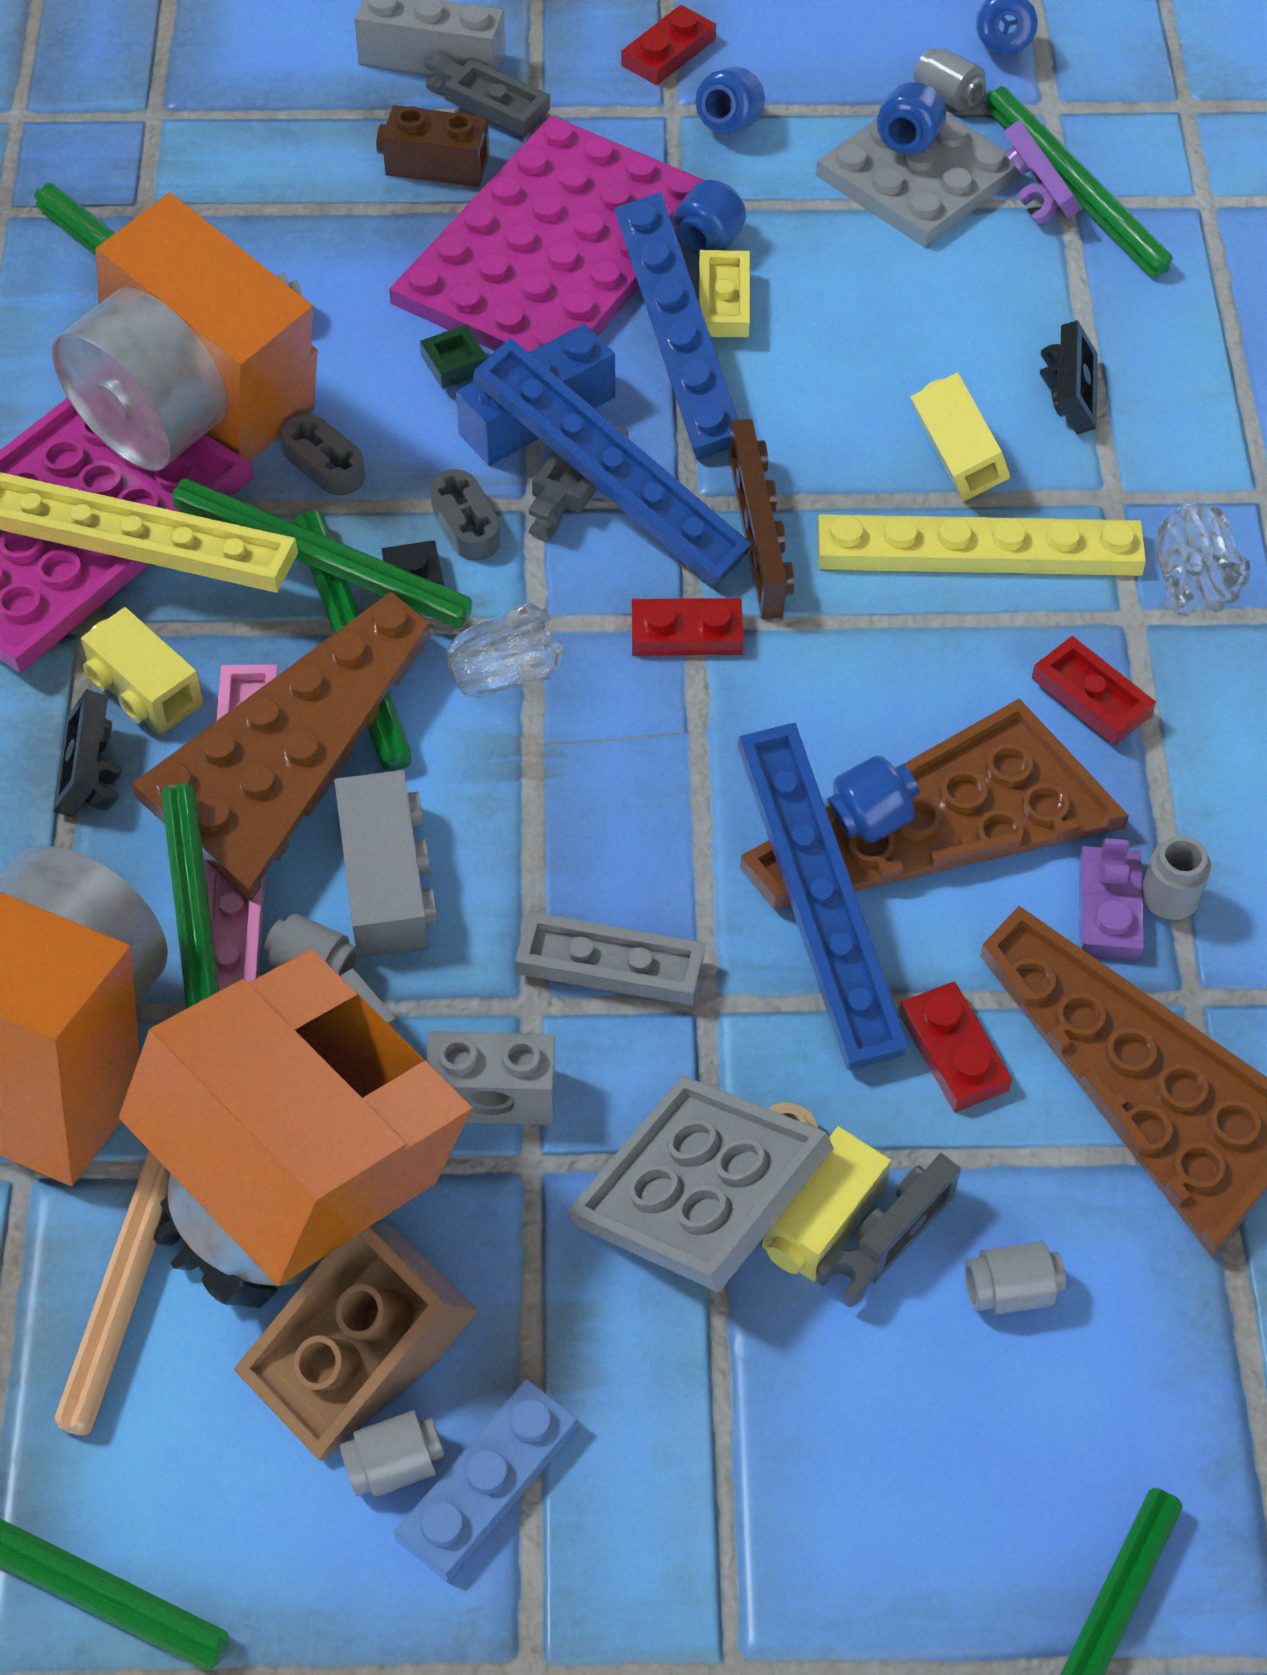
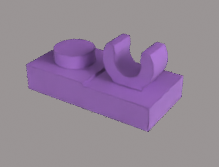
(1028, 156)
(1111, 901)

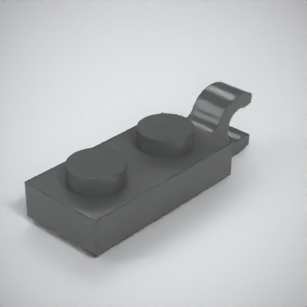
(488, 93)
(558, 488)
(891, 1232)

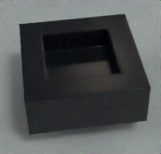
(416, 558)

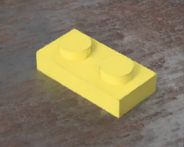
(725, 292)

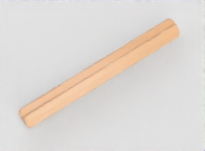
(114, 1302)

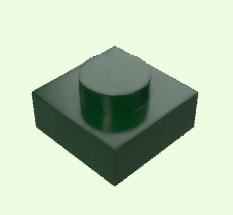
(452, 355)

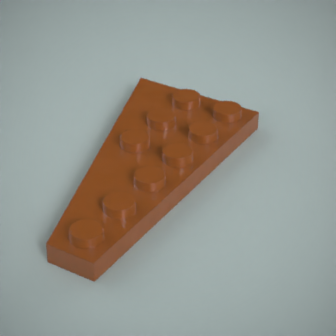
(287, 742)
(980, 798)
(1161, 1084)

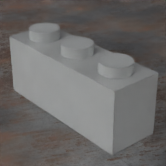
(409, 32)
(384, 863)

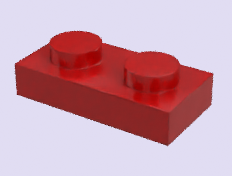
(668, 44)
(687, 626)
(1093, 690)
(954, 1046)

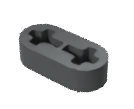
(315, 460)
(474, 511)

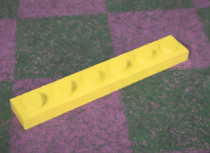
(145, 533)
(980, 545)

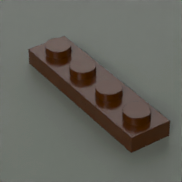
(756, 503)

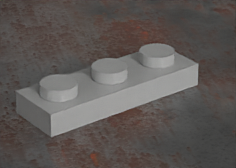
(610, 958)

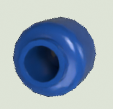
(1003, 42)
(730, 100)
(911, 118)
(709, 217)
(873, 799)

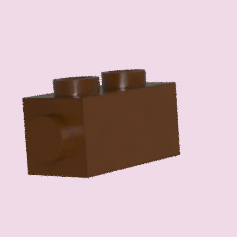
(434, 145)

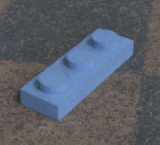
(486, 1480)

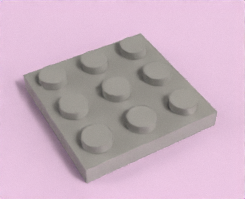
(922, 191)
(701, 1182)

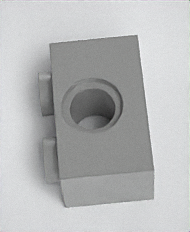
(499, 1074)

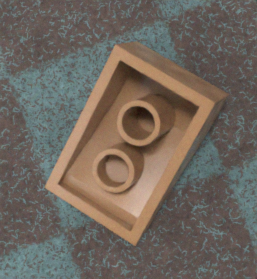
(354, 1338)

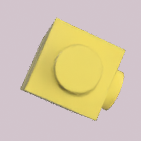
(960, 436)
(141, 671)
(828, 1206)

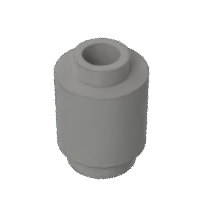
(953, 77)
(1176, 878)
(299, 934)
(1014, 1278)
(391, 1454)

